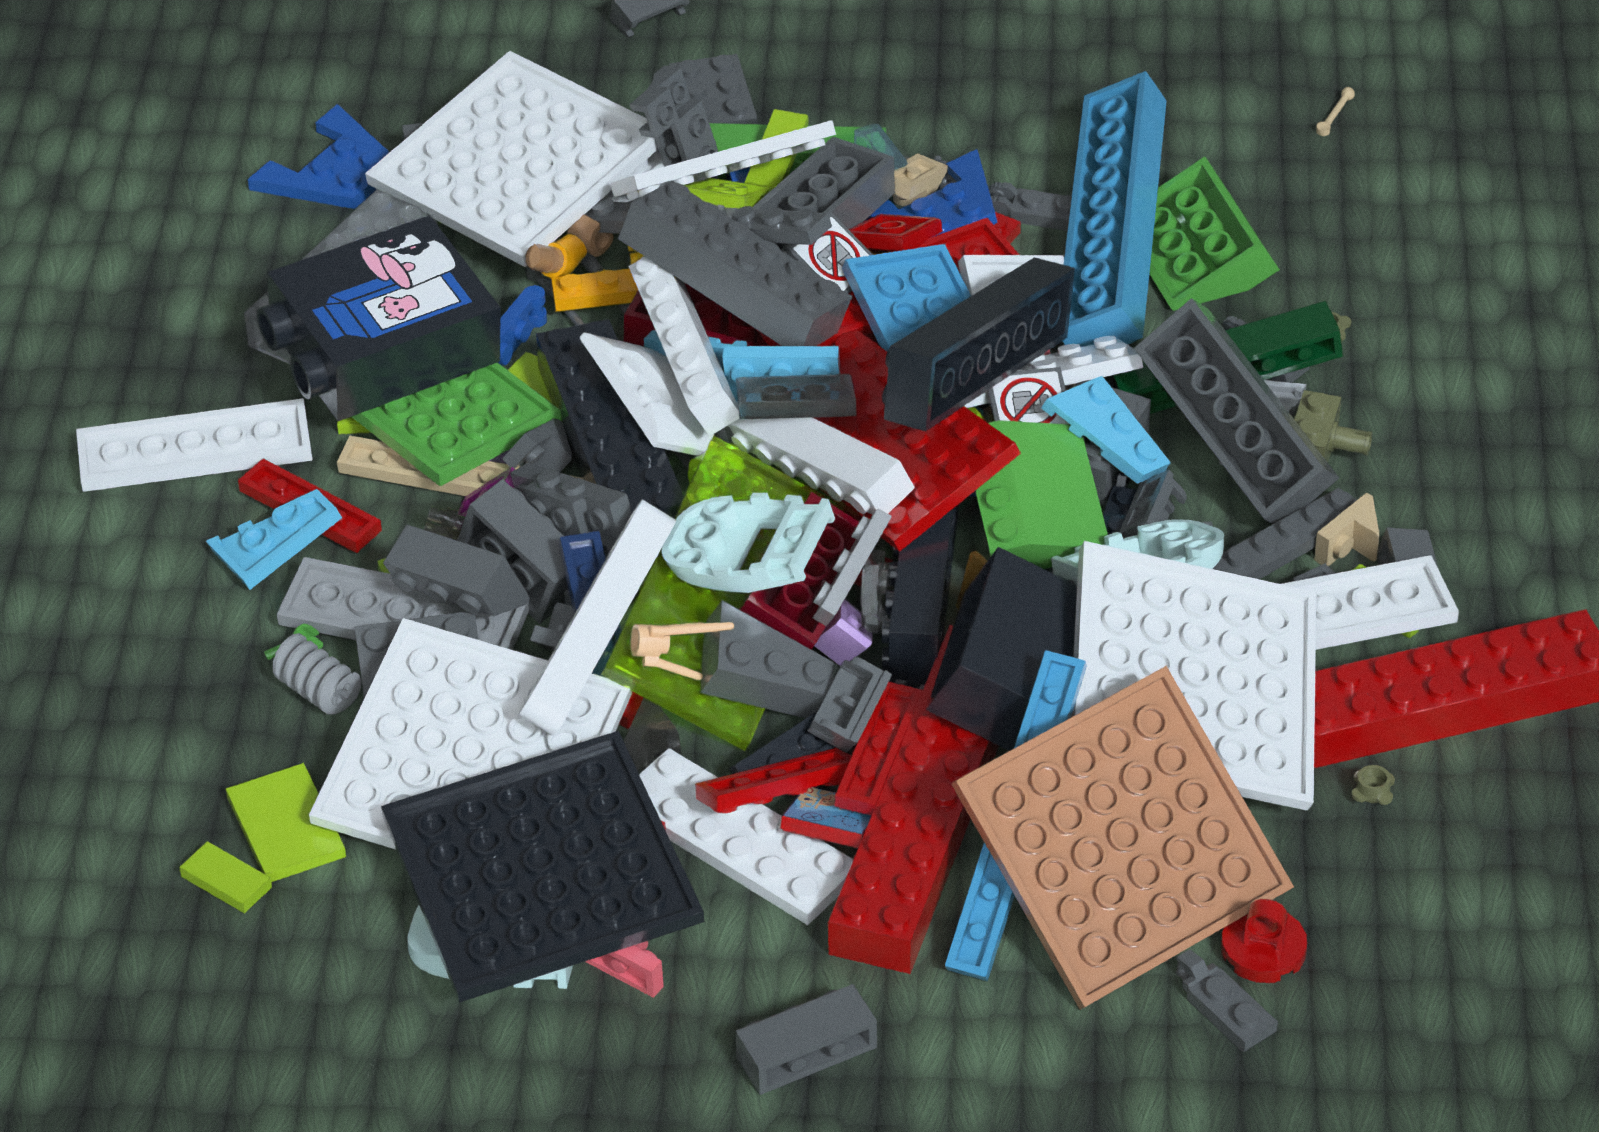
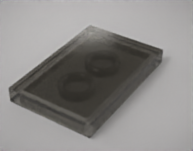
(795, 396)

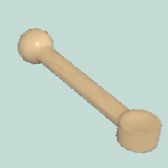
(1323, 128)

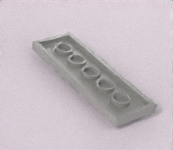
(344, 596)

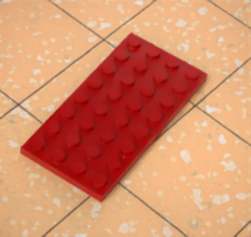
(941, 462)

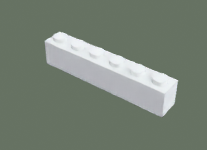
(686, 346)
(826, 460)

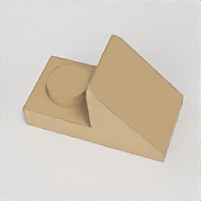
(917, 179)
(1352, 529)

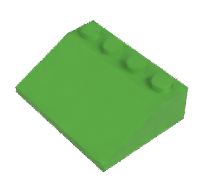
(1204, 241)
(1044, 497)

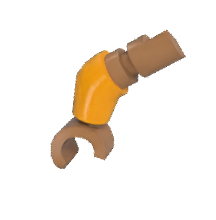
(566, 253)

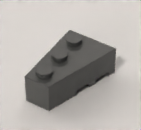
(762, 666)

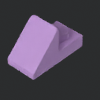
(844, 635)

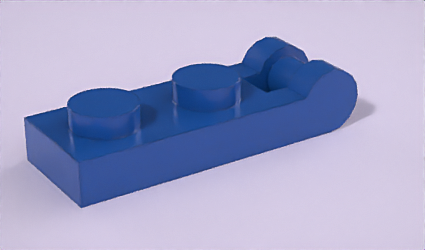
(520, 319)

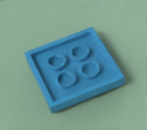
(904, 289)

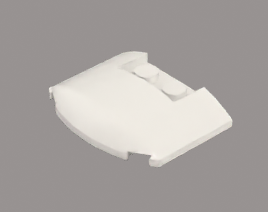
(650, 393)

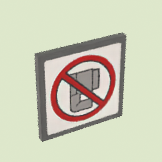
(829, 252)
(1023, 395)

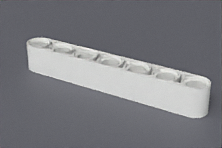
(597, 618)

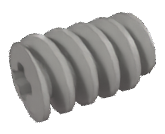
(316, 674)

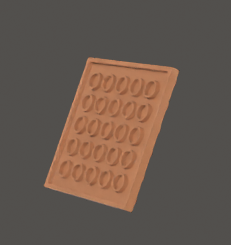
(1122, 836)

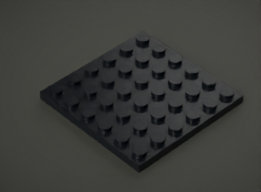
(541, 866)

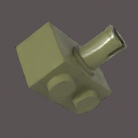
(1319, 419)

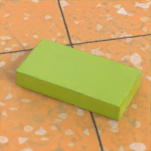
(225, 877)

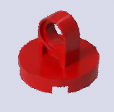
(1264, 943)

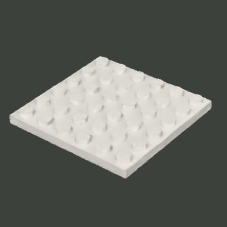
(515, 157)
(1232, 646)
(444, 715)

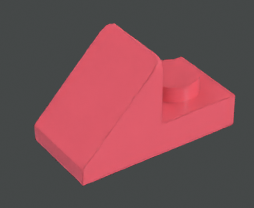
(634, 967)

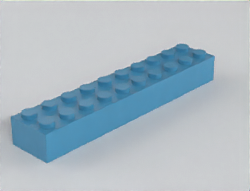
(1114, 210)

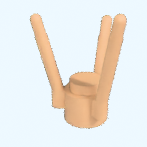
(654, 640)

